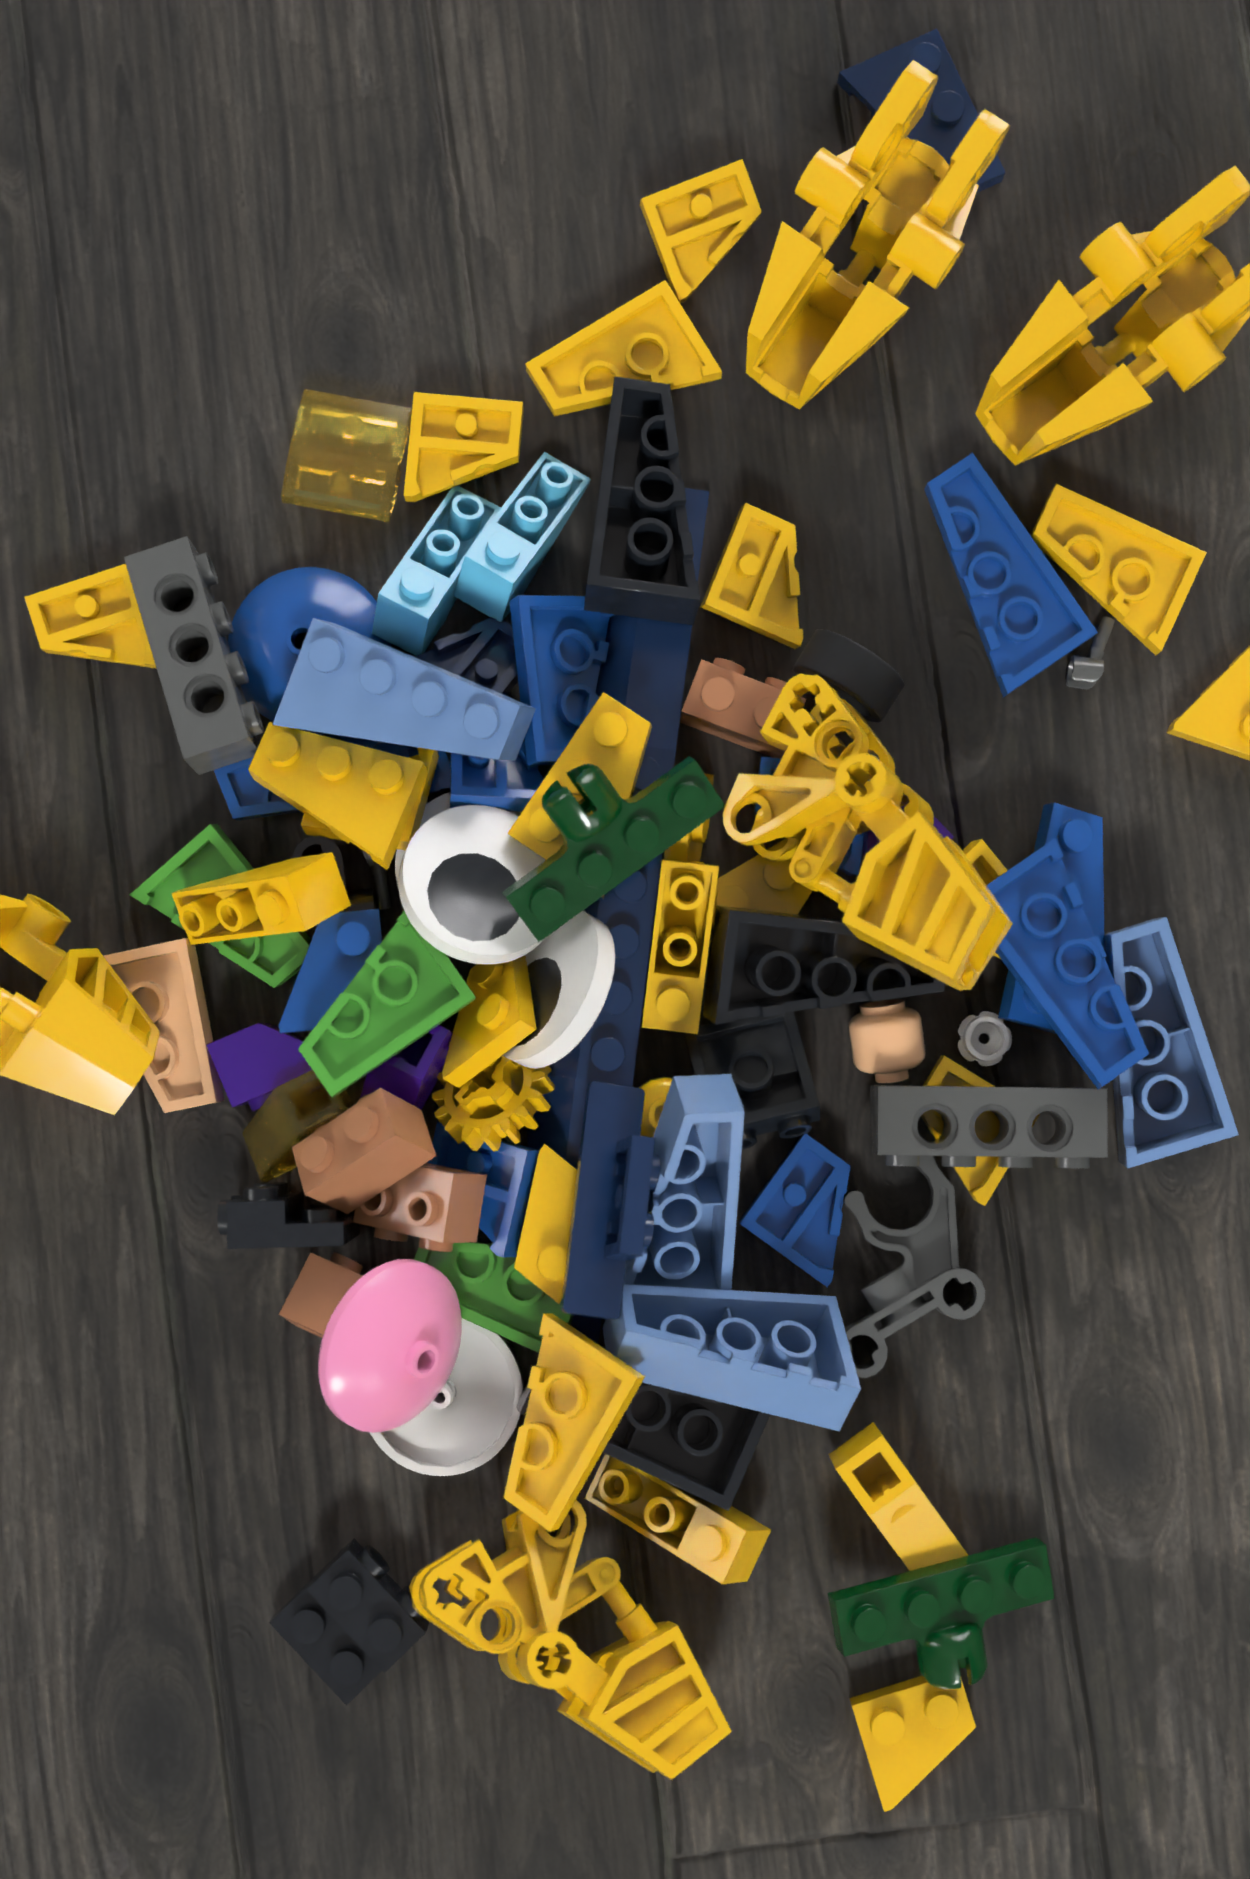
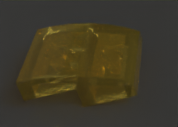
(346, 455)

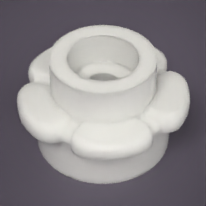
(999, 1038)

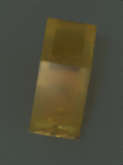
(286, 1119)

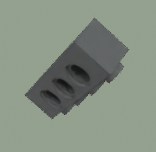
(159, 582)
(1077, 1113)

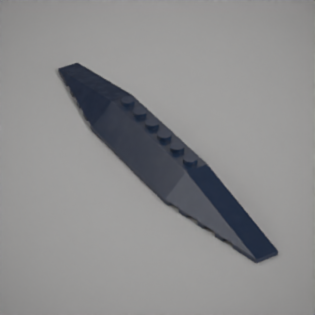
(648, 676)

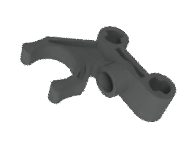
(927, 1264)

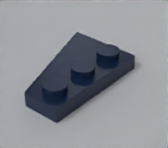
(949, 108)

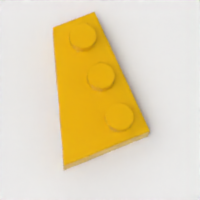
(344, 785)
(569, 1419)

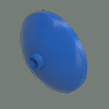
(282, 610)

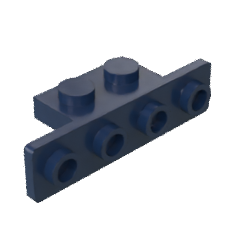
(609, 1200)

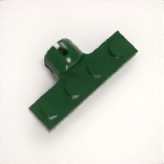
(607, 839)
(943, 1608)

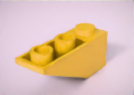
(263, 900)
(680, 946)
(894, 1500)
(693, 1529)

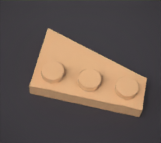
(171, 992)

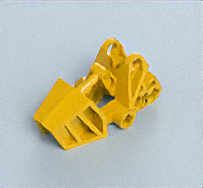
(820, 320)
(1063, 388)
(914, 887)
(84, 1030)
(633, 1694)

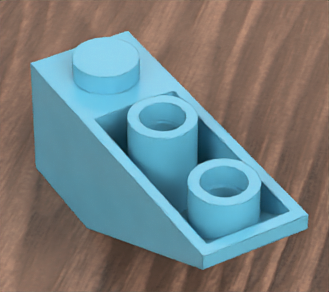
(519, 537)
(424, 582)

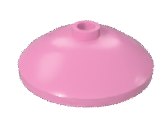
(390, 1345)

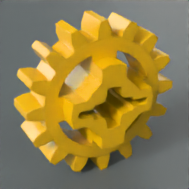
(493, 1103)

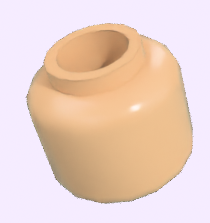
(887, 1040)

